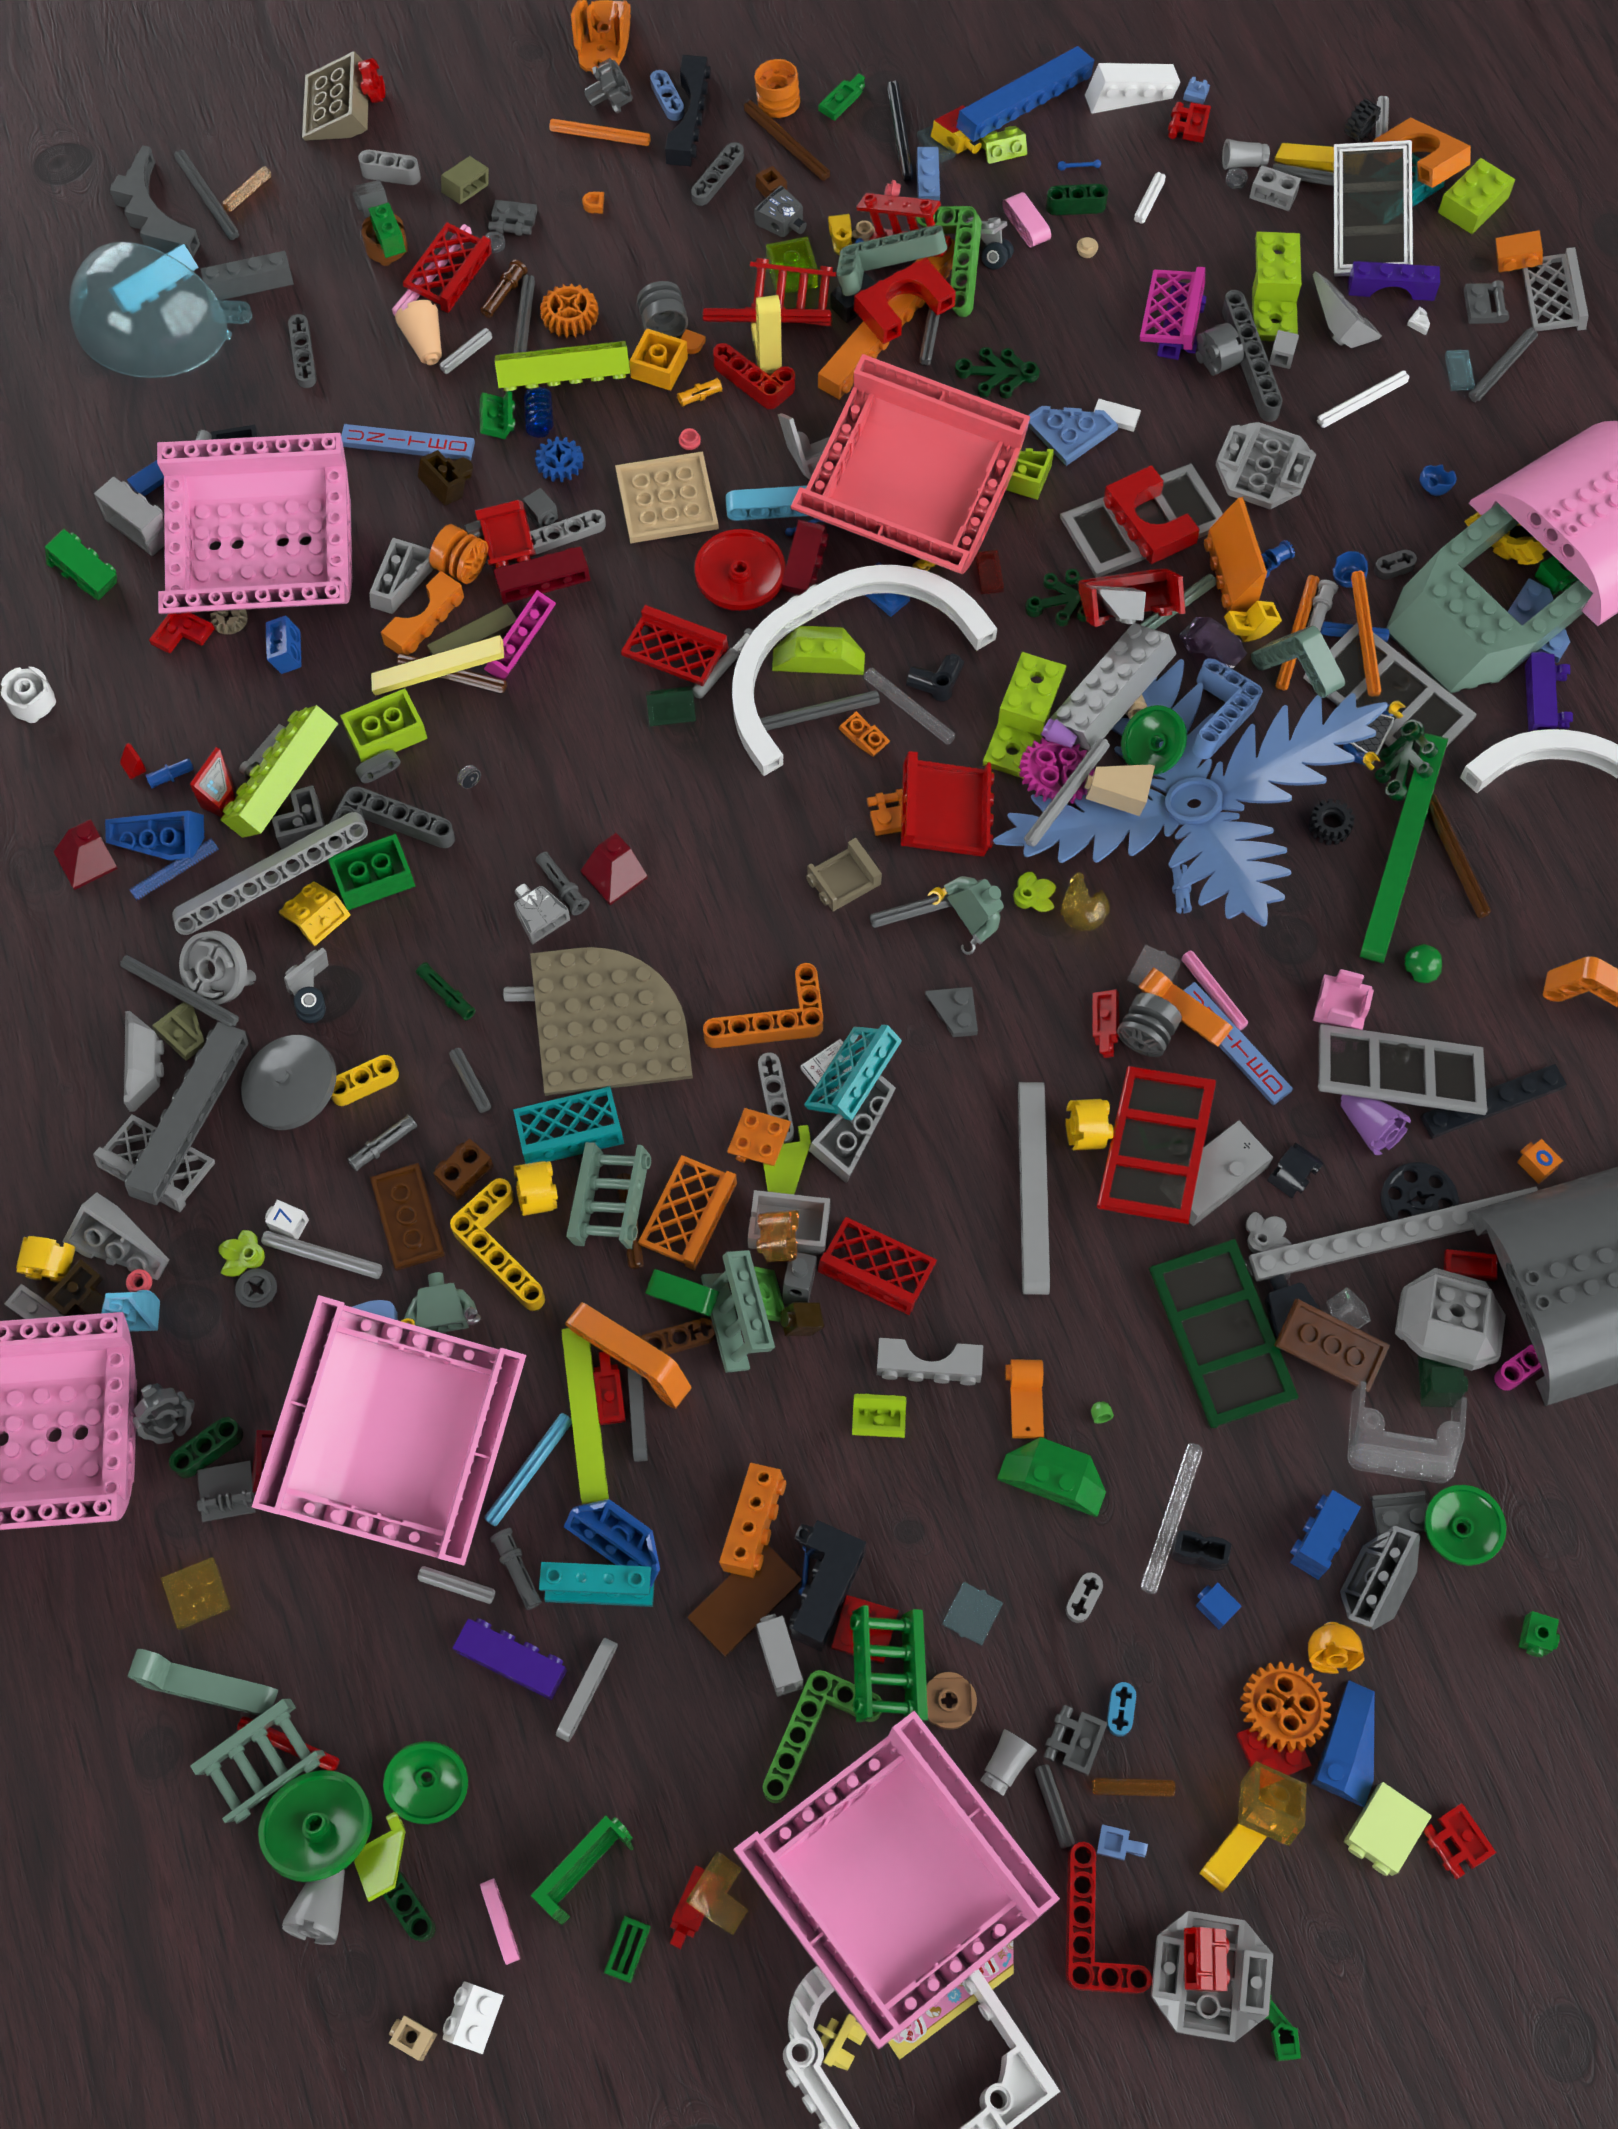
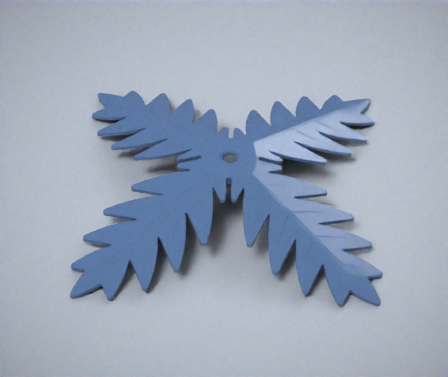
(1208, 829)

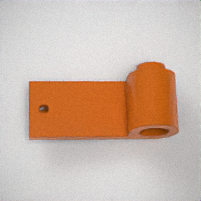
(1026, 1397)

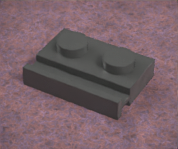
(1399, 1510)

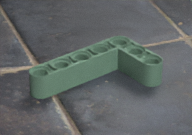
(885, 252)
(1312, 653)
(161, 1675)

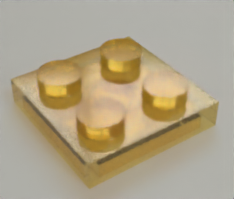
(196, 1593)

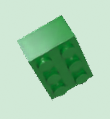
(371, 872)

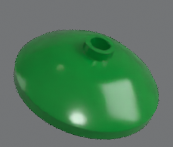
(1146, 731)
(1478, 1515)
(422, 1798)

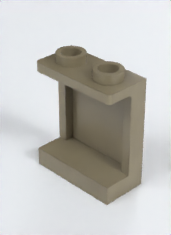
(844, 876)

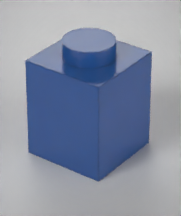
(1217, 1605)

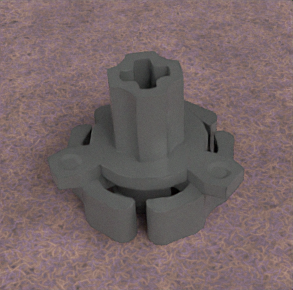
(610, 85)
(158, 1413)

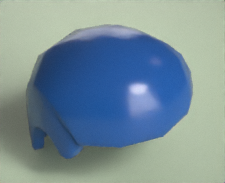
(1437, 480)
(1346, 564)

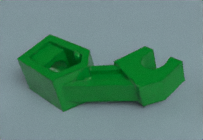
(1279, 2021)

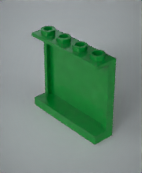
(578, 1864)

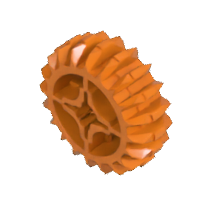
(569, 318)

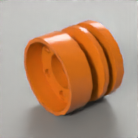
(777, 88)
(458, 553)

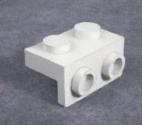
(472, 2017)

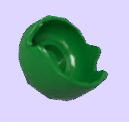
(1423, 963)

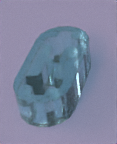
(233, 309)

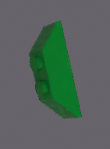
(1055, 1474)

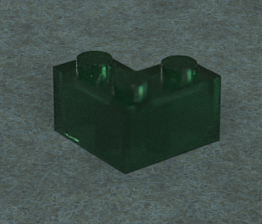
(1440, 1383)

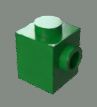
(1539, 1634)

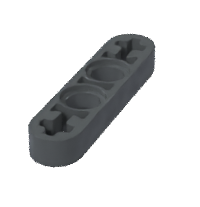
(720, 175)
(302, 350)
(637, 1416)

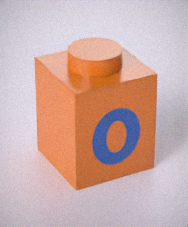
(1539, 1160)

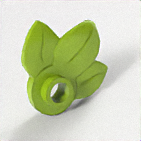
(1034, 893)
(238, 1254)

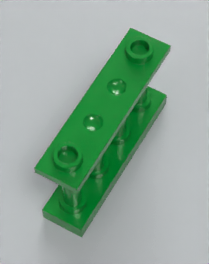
(911, 1653)

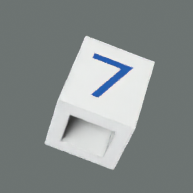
(286, 1220)

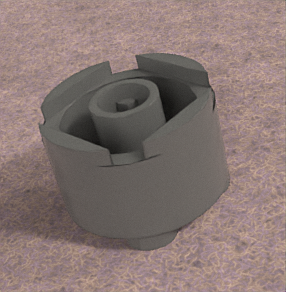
(1219, 348)

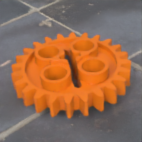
(1271, 1724)

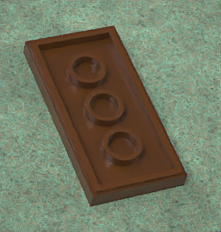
(407, 1216)
(1331, 1345)
(742, 1601)

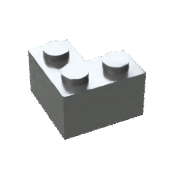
(303, 821)

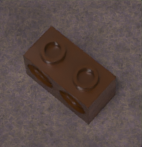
(468, 1172)

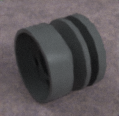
(662, 308)
(1149, 1024)

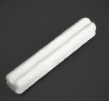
(1149, 197)

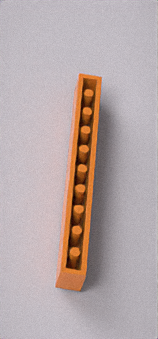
(838, 373)

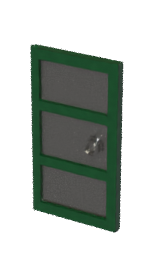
(1223, 1333)

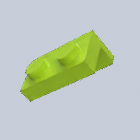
(1004, 144)
(879, 1415)

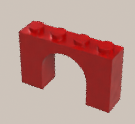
(919, 280)
(1153, 540)

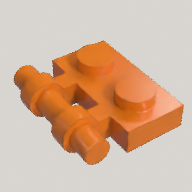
(886, 819)

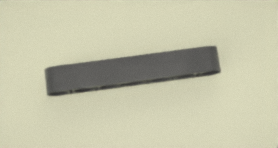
(1255, 362)

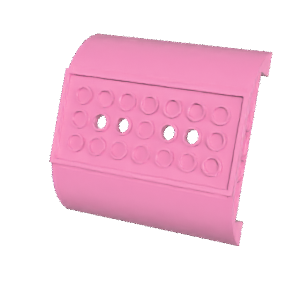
(255, 495)
(66, 1378)

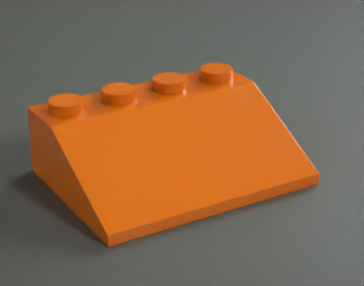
(1236, 558)

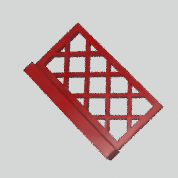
(465, 271)
(678, 628)
(872, 1284)

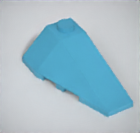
(139, 1308)

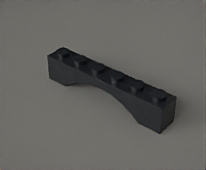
(681, 140)

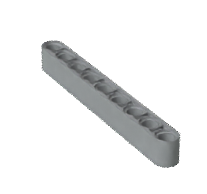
(262, 883)
(1033, 1189)

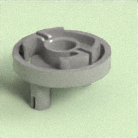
(229, 965)

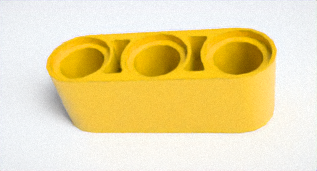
(376, 1081)
(1231, 1856)

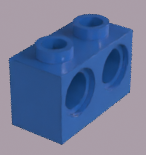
(283, 644)

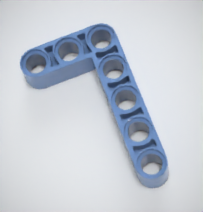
(1240, 698)

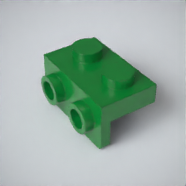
(496, 415)

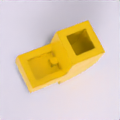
(1255, 622)

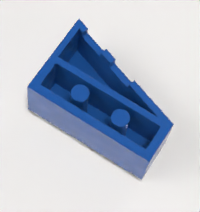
(1324, 1534)

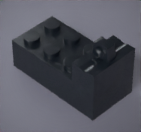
(836, 1565)

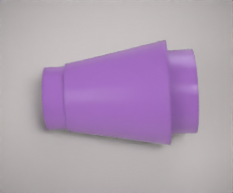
(1058, 733)

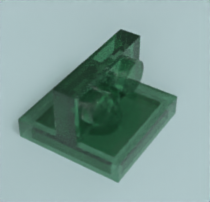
(670, 706)

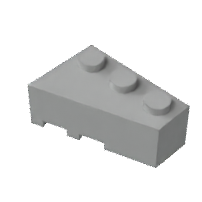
(399, 575)

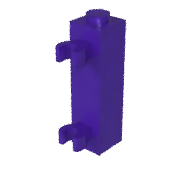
(1171, 350)
(1541, 692)

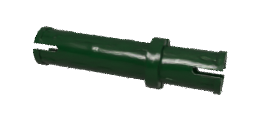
(451, 996)

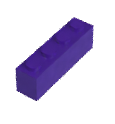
(510, 1659)

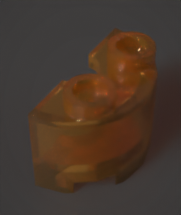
(778, 1235)

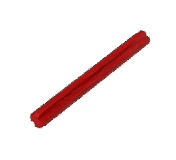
(749, 315)

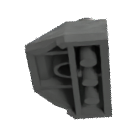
(1381, 1577)

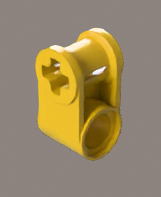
(840, 231)

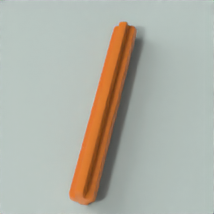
(599, 132)

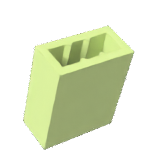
(1387, 1830)

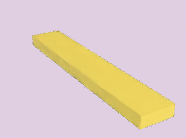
(437, 665)

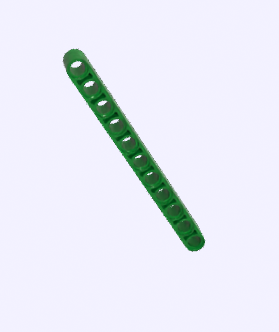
(1401, 856)

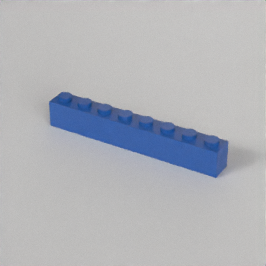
(1025, 93)

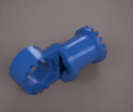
(1273, 557)

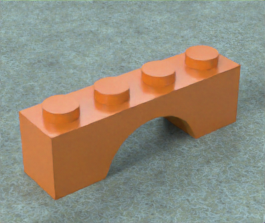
(406, 634)

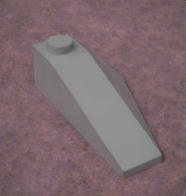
(1342, 316)
(110, 1234)

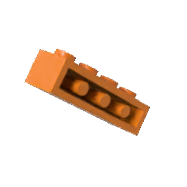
(752, 1520)

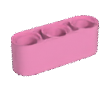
(1026, 219)

